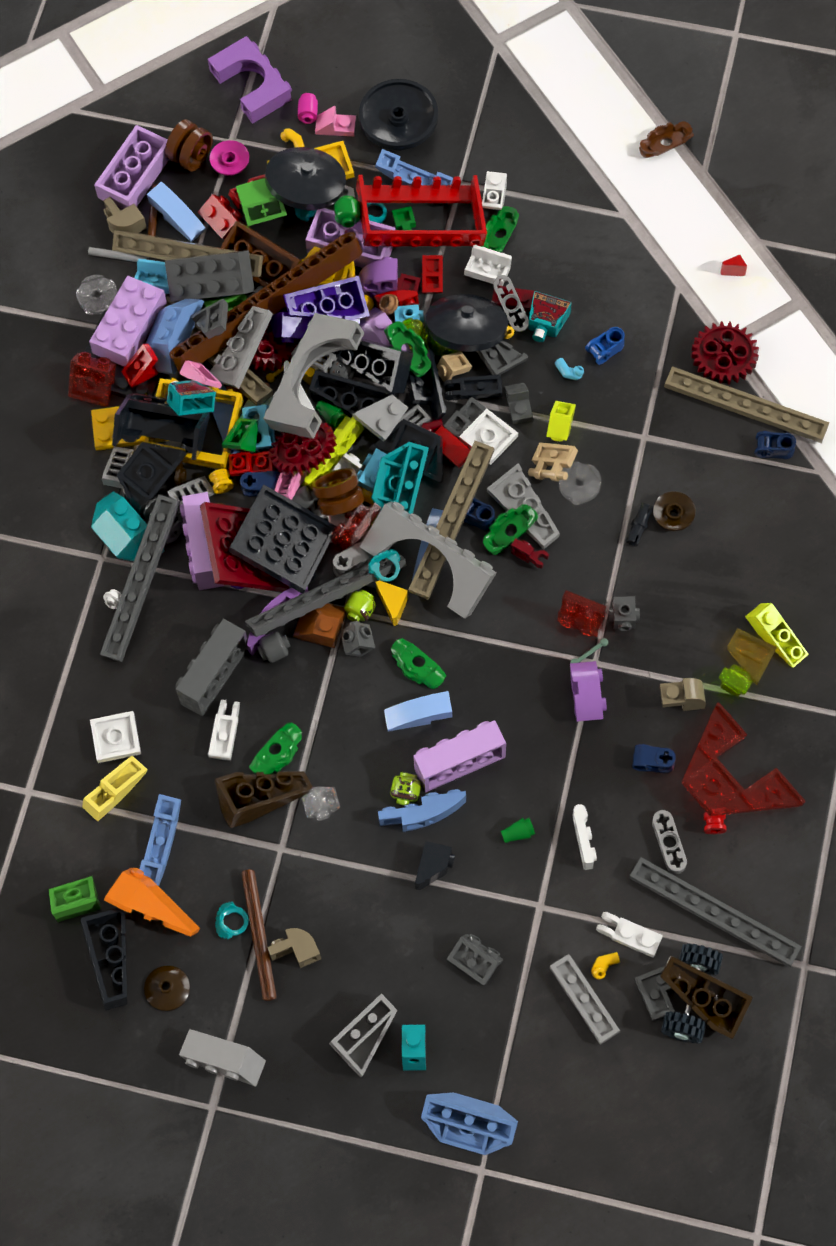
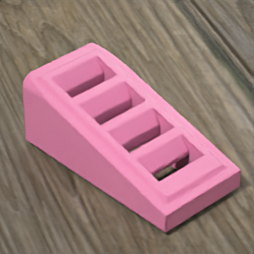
(199, 373)
(286, 489)

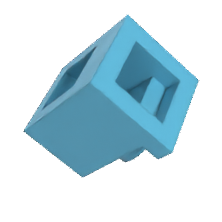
(408, 311)

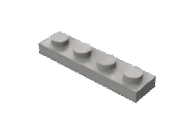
(584, 999)

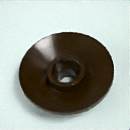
(677, 503)
(174, 996)

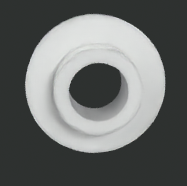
(112, 598)

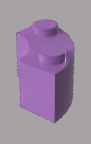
(379, 276)
(587, 691)

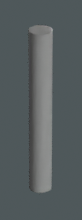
(115, 254)

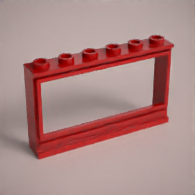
(422, 194)

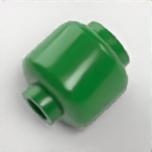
(347, 211)

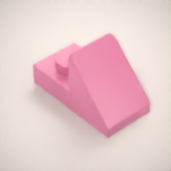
(333, 124)

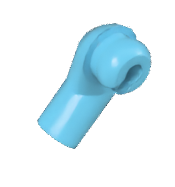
(568, 372)

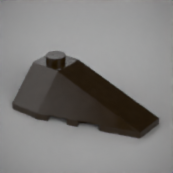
(255, 795)
(713, 1000)

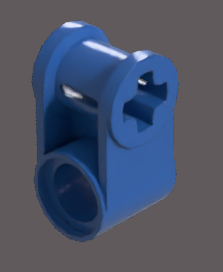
(603, 347)

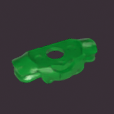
(505, 220)
(399, 335)
(522, 518)
(429, 673)
(288, 738)

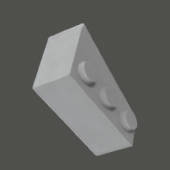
(363, 1035)
(222, 1057)

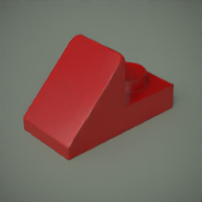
(141, 366)

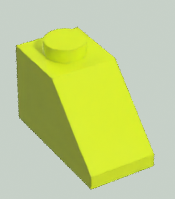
(560, 421)

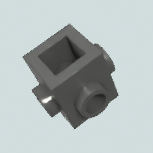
(624, 613)
(357, 639)

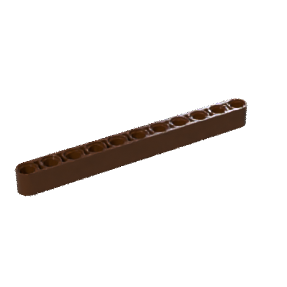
(303, 276)

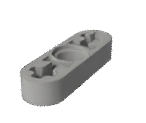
(512, 320)
(668, 859)

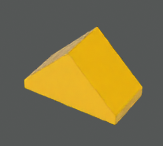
(393, 599)

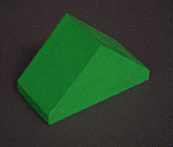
(242, 436)

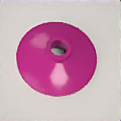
(228, 151)

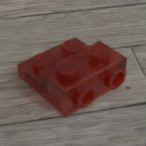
(91, 378)
(354, 525)
(581, 614)

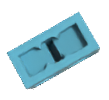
(266, 432)

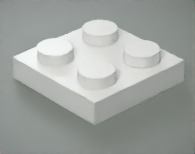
(489, 431)
(115, 737)

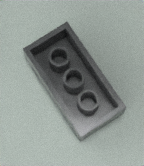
(209, 276)
(212, 667)

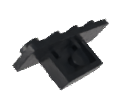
(427, 389)

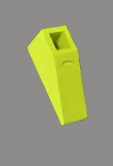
(775, 631)

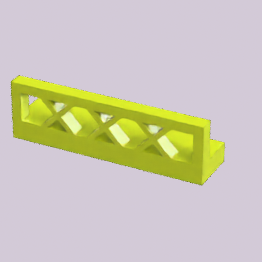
(346, 435)

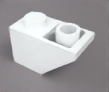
(494, 190)

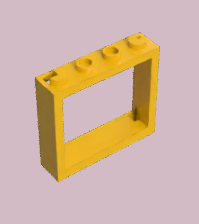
(207, 459)

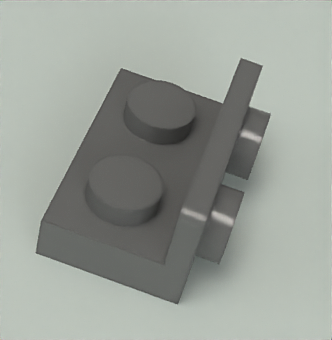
(475, 958)

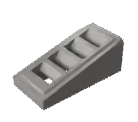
(109, 479)
(187, 487)

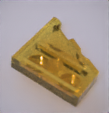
(751, 653)

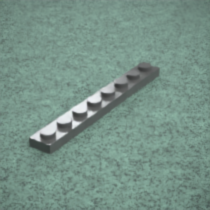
(140, 578)
(317, 597)
(715, 912)

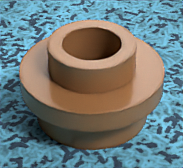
(388, 303)

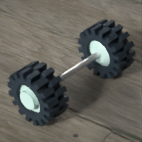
(682, 1025)

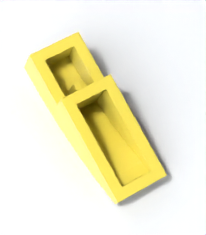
(113, 788)

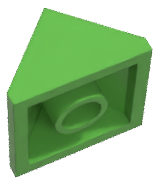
(74, 899)

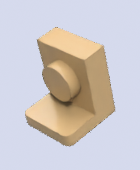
(453, 365)

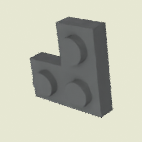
(654, 994)

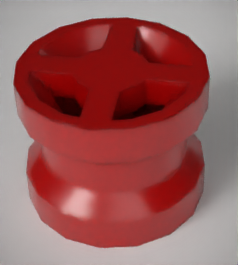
(714, 824)

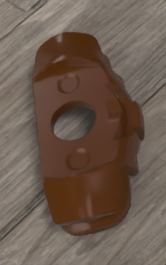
(676, 133)

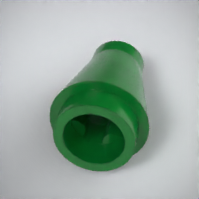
(331, 414)
(518, 831)

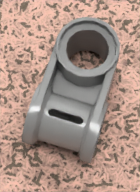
(351, 558)

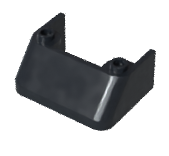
(154, 418)

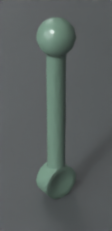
(603, 642)

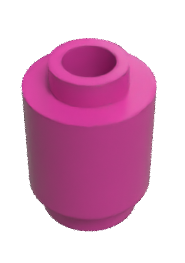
(307, 108)

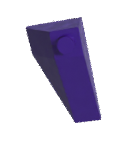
(336, 299)
(290, 327)

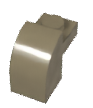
(128, 219)
(686, 693)
(298, 942)

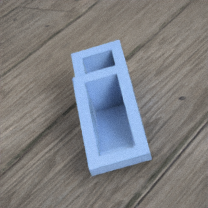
(175, 211)
(418, 711)

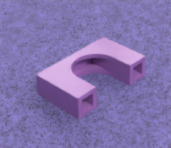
(246, 57)

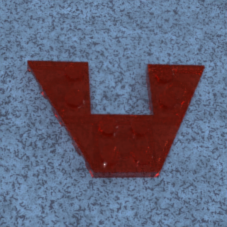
(716, 787)

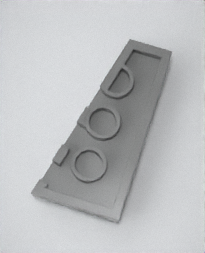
(236, 359)
(514, 490)

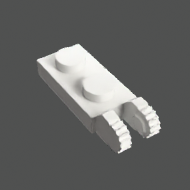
(224, 732)
(583, 835)
(631, 935)

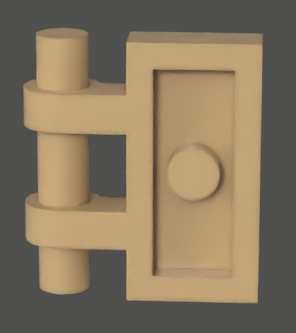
(552, 455)

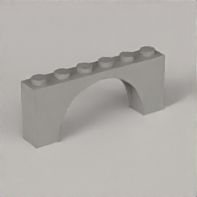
(323, 336)
(469, 574)

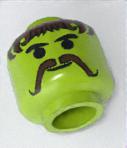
(360, 606)
(405, 788)

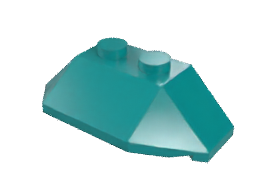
(400, 476)
(119, 526)

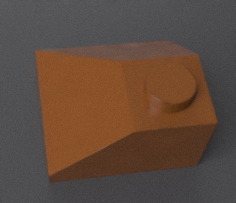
(321, 625)

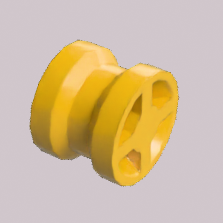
(221, 481)

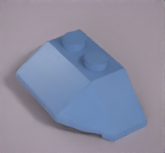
(170, 329)
(468, 1122)

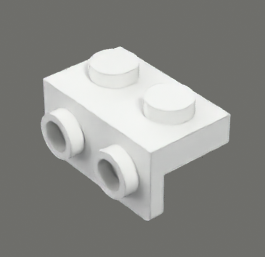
(487, 264)

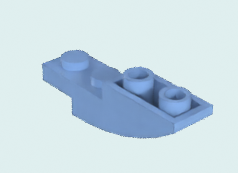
(433, 809)

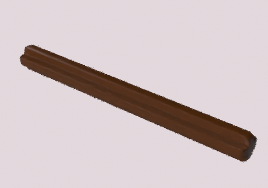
(258, 935)

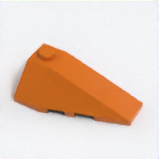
(142, 894)

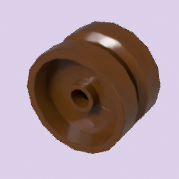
(188, 145)
(338, 491)

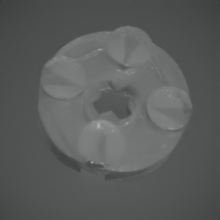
(86, 292)
(590, 487)

